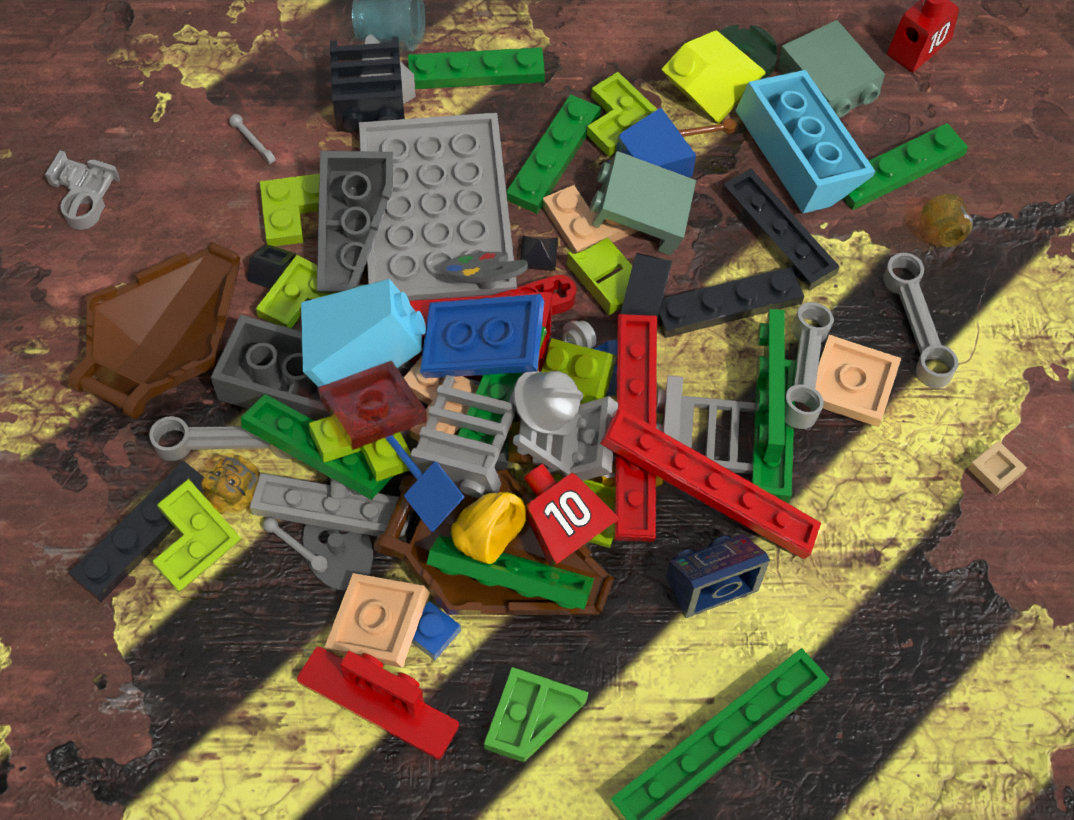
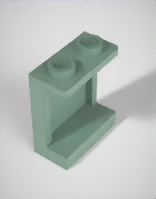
(836, 66)
(644, 199)

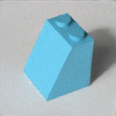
(358, 331)

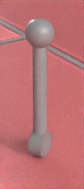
(237, 122)
(318, 562)

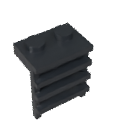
(369, 96)

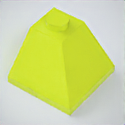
(712, 73)

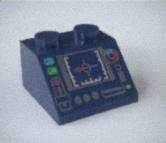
(716, 573)

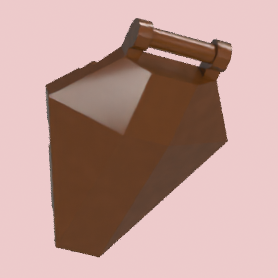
(157, 328)
(465, 594)

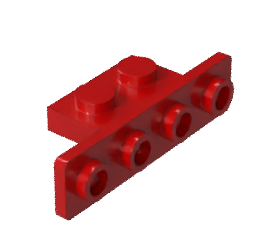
(379, 698)

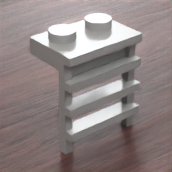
(678, 420)
(574, 452)
(464, 460)

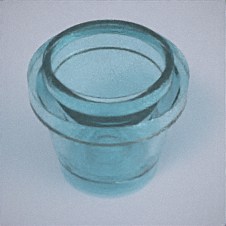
(390, 19)

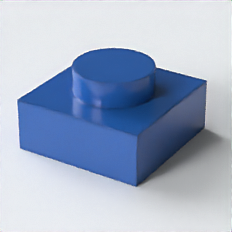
(435, 631)

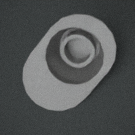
(548, 402)

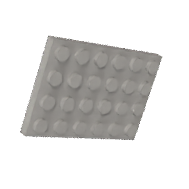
(442, 202)

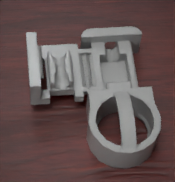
(84, 187)

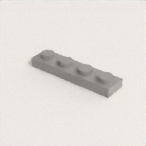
(313, 505)

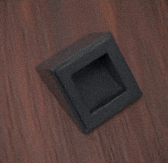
(268, 265)

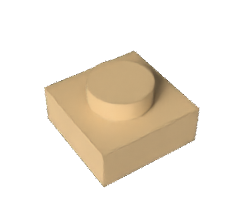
(997, 468)

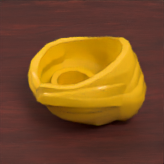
(489, 526)

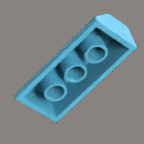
(803, 140)

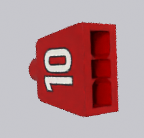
(931, 24)
(564, 513)

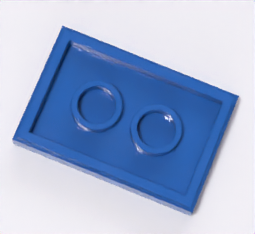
(483, 336)

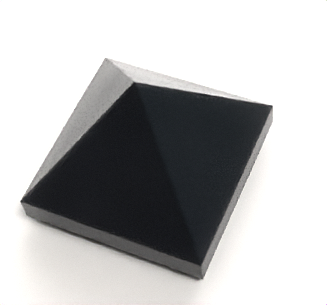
(539, 252)

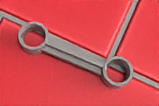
(920, 320)
(807, 364)
(206, 438)

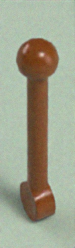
(728, 126)

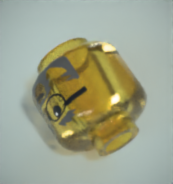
(946, 220)
(231, 484)

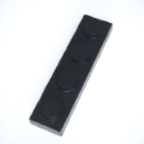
(780, 229)
(729, 302)
(132, 538)

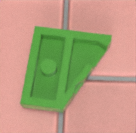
(530, 714)

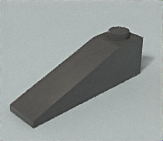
(351, 207)

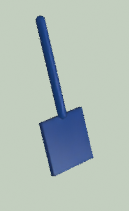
(433, 492)

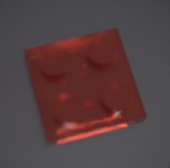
(372, 404)

